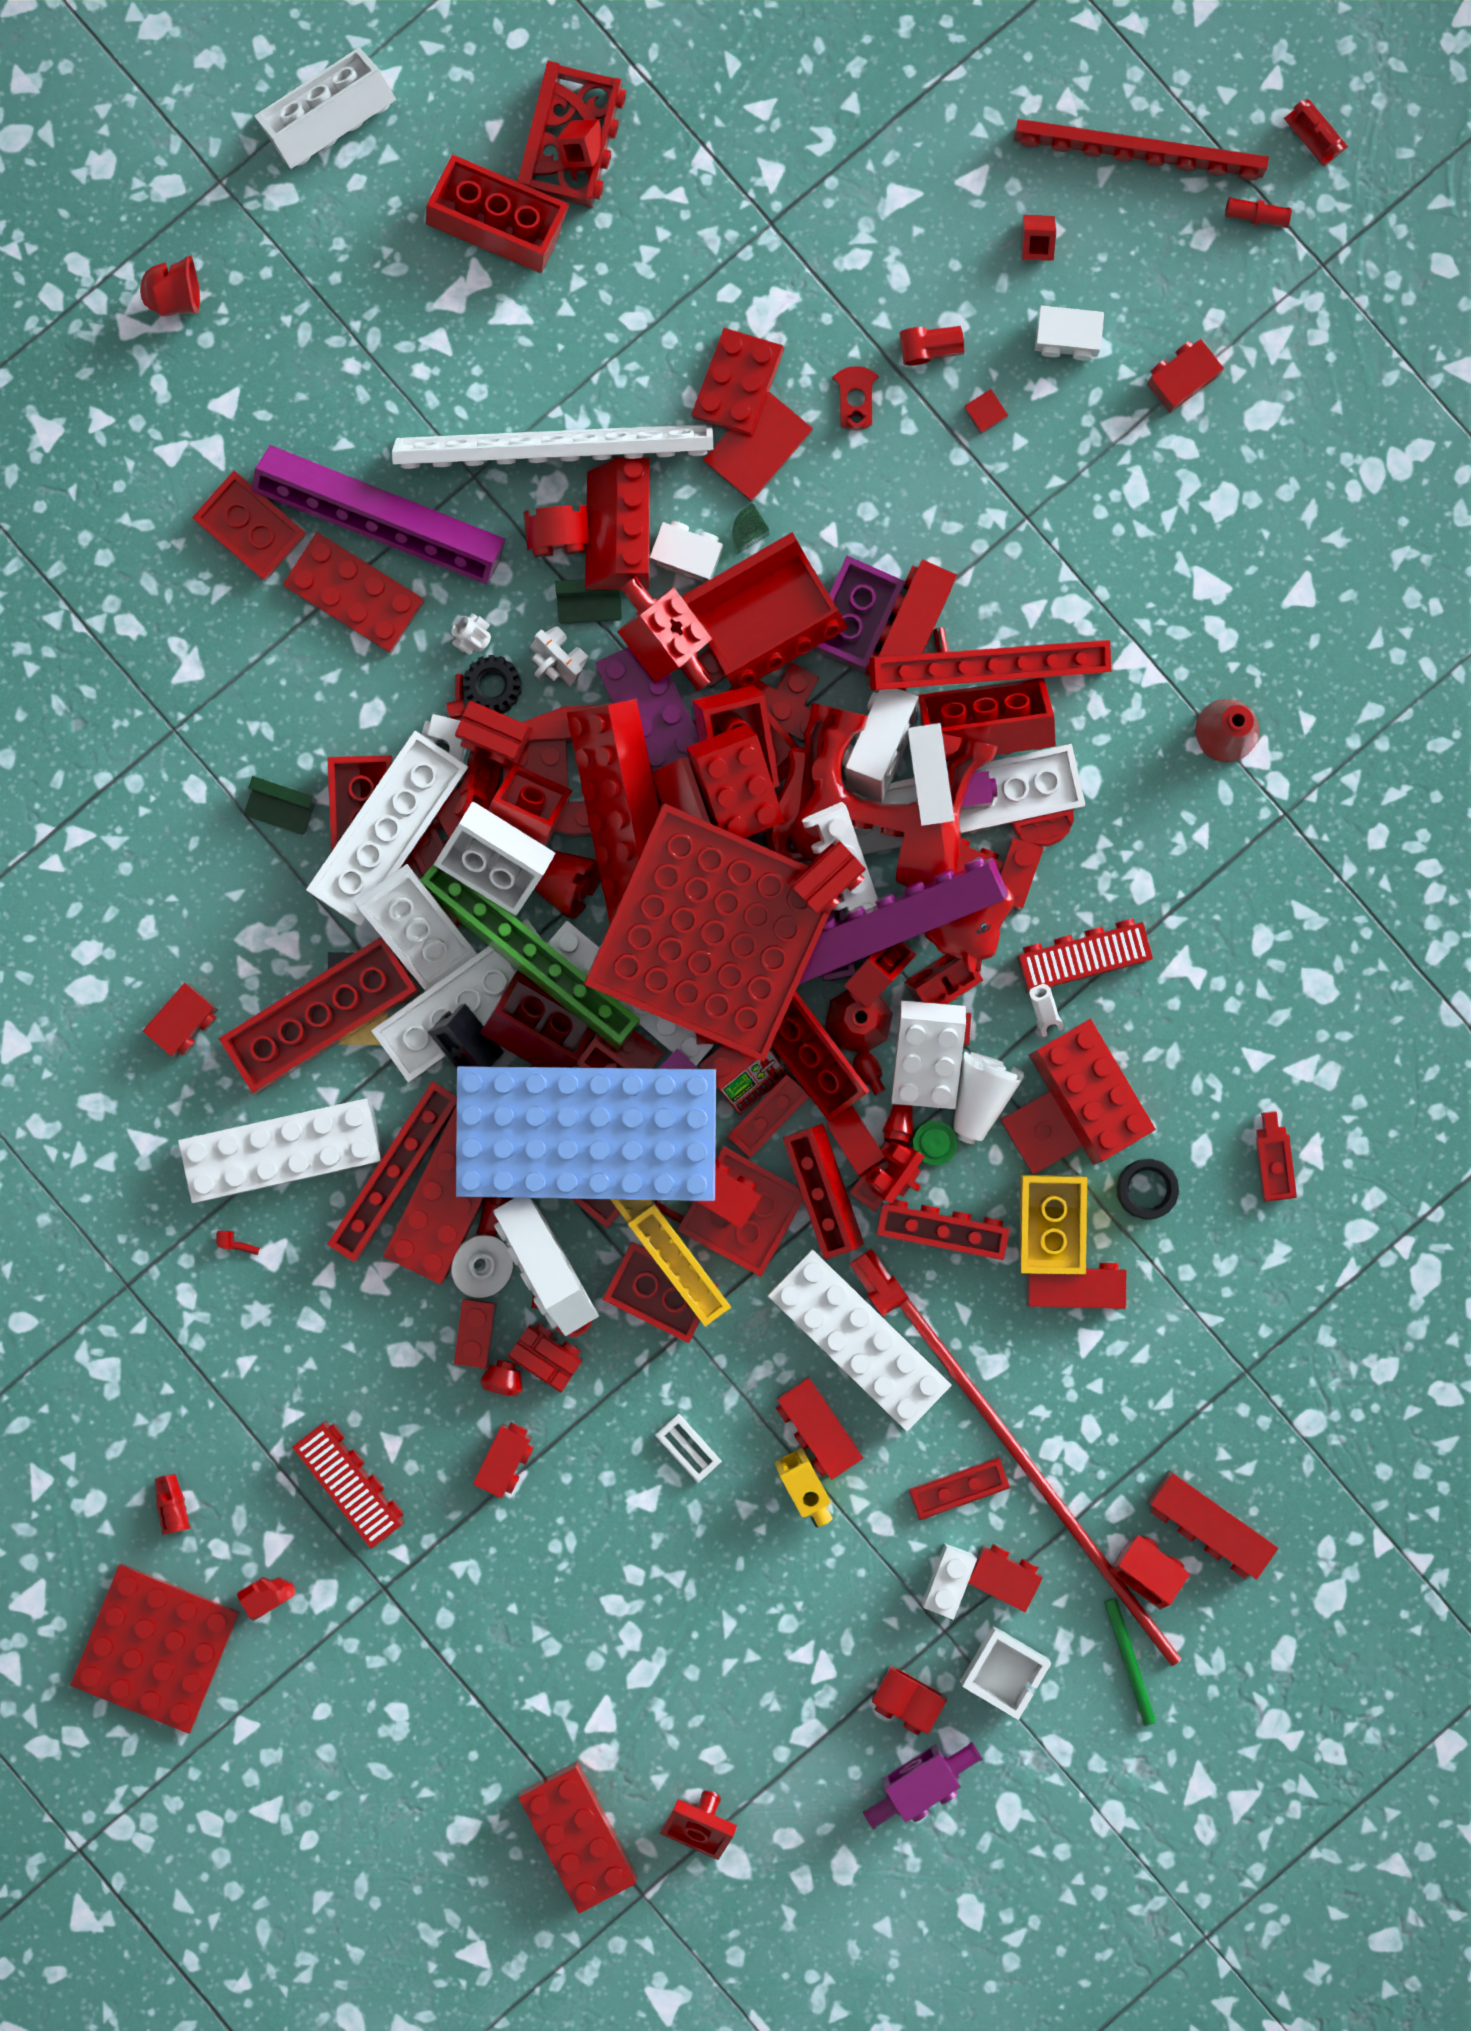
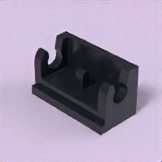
(461, 1039)

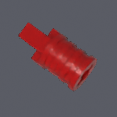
(171, 1505)

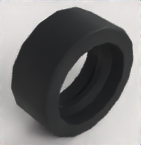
(1162, 1169)

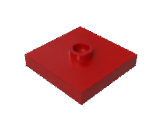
(1041, 1133)

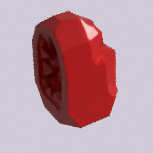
(265, 1596)

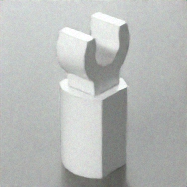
(1045, 1008)

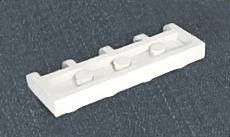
(836, 824)

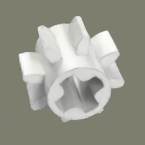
(471, 634)

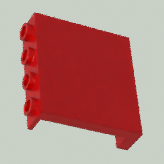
(765, 612)

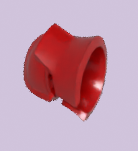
(171, 291)

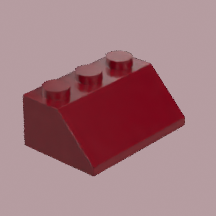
(536, 1026)

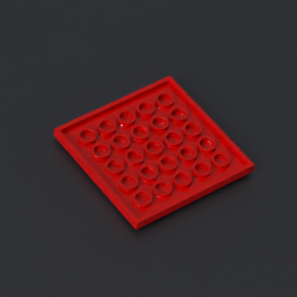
(709, 934)

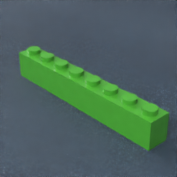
(532, 957)

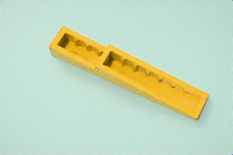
(673, 1258)

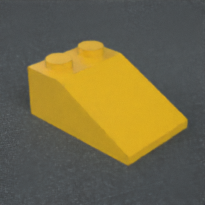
(1053, 1224)

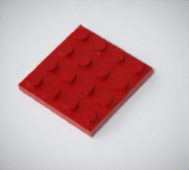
(155, 1648)

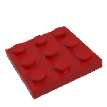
(763, 1231)

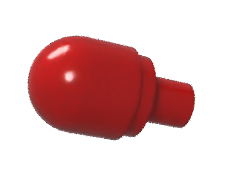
(869, 1071)

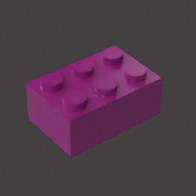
(866, 603)

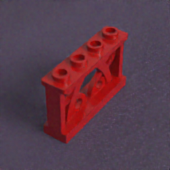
(553, 95)

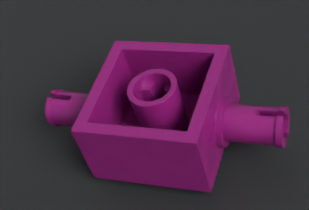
(921, 1784)

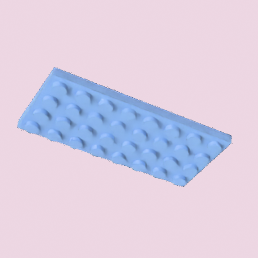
(586, 1133)

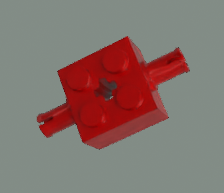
(664, 634)

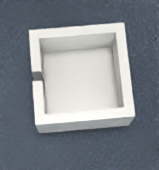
(1002, 1671)

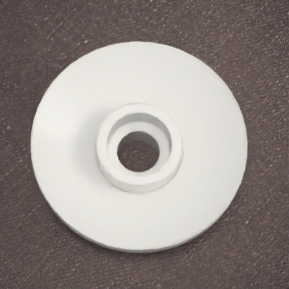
(493, 1272)

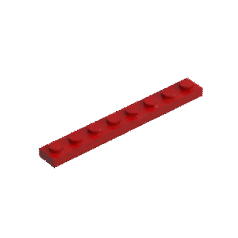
(1153, 151)
(990, 664)

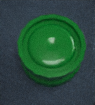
(935, 1142)

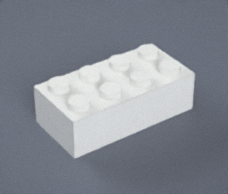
(544, 1265)

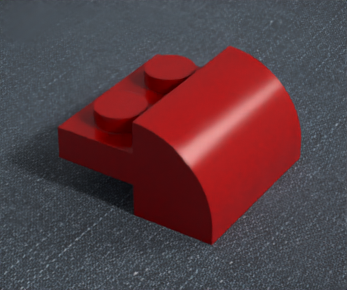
(634, 1053)

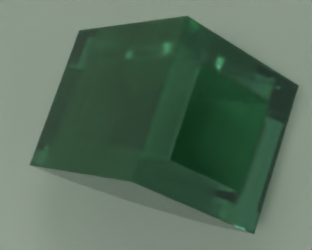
(748, 528)

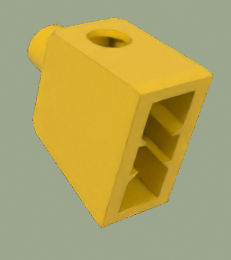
(800, 1479)

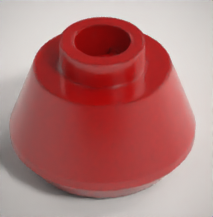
(502, 1379)

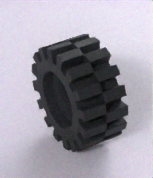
(493, 665)

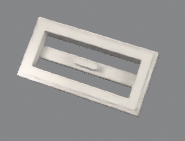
(669, 1427)

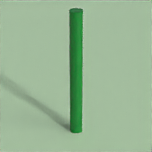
(1130, 1661)

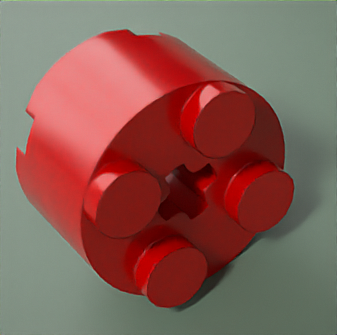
(556, 529)

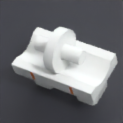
(554, 660)

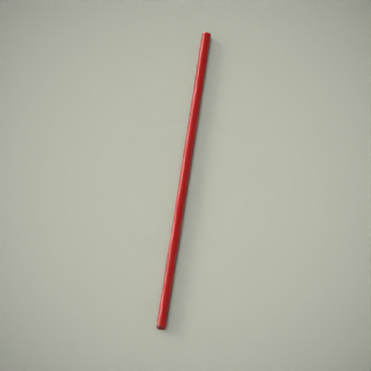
(1039, 1481)

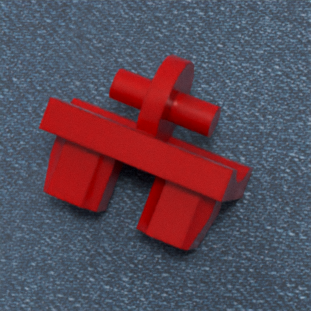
(899, 1174)

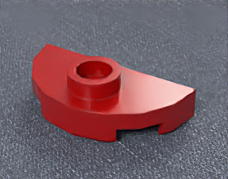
(1044, 829)

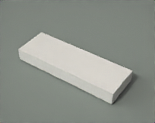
(930, 774)

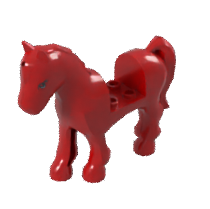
(925, 851)

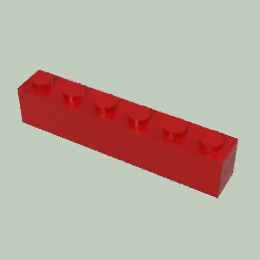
(394, 1172)

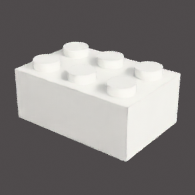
(881, 743)
(494, 858)
(928, 1054)

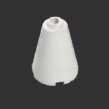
(982, 1095)

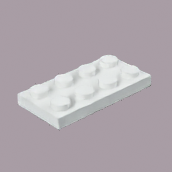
(416, 927)

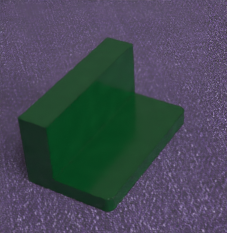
(586, 606)
(279, 805)

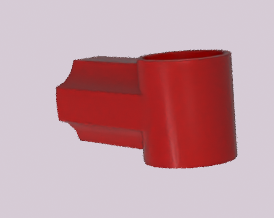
(923, 345)
(881, 1287)

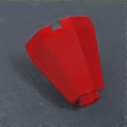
(852, 1035)

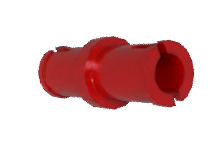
(1258, 212)

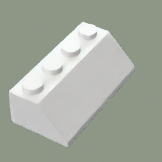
(326, 108)

